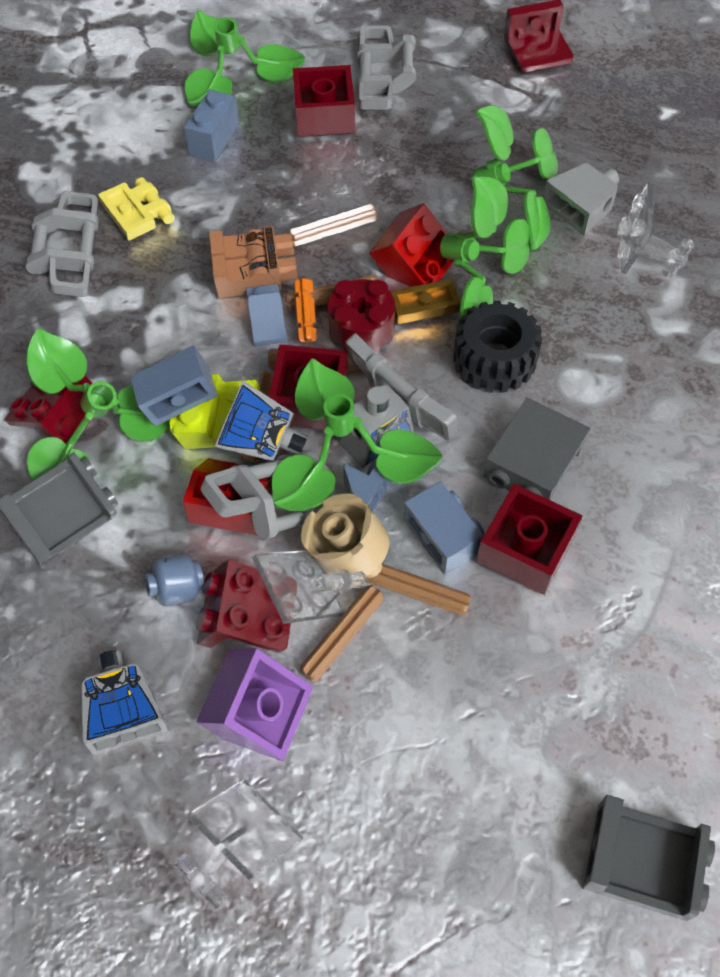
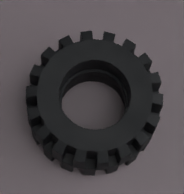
(503, 326)

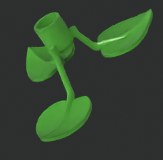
(221, 34)
(500, 137)
(488, 210)
(59, 363)
(327, 394)

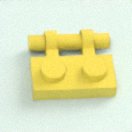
(129, 213)

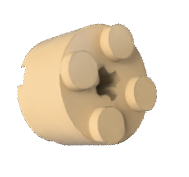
(346, 536)

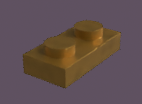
(426, 301)

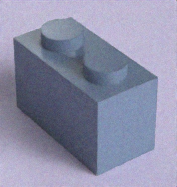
(212, 125)
(173, 386)
(443, 526)

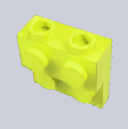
(203, 423)

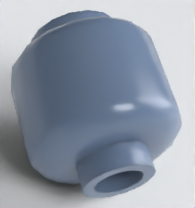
(174, 579)

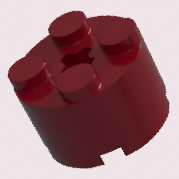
(362, 309)

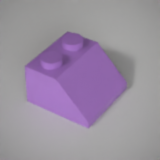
(255, 703)

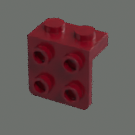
(536, 37)
(52, 414)
(240, 609)

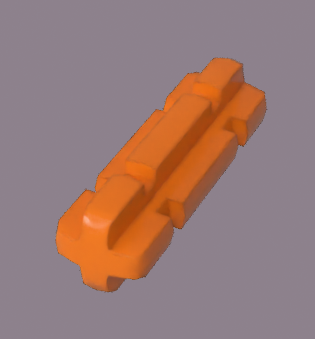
(305, 311)

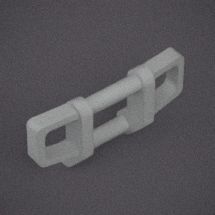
(387, 52)
(50, 259)
(423, 409)
(254, 496)

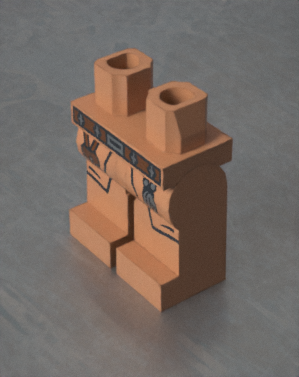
(250, 260)

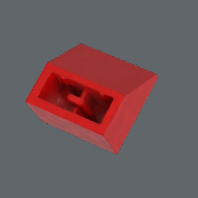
(411, 248)
(202, 513)

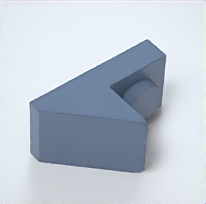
(266, 315)
(369, 486)

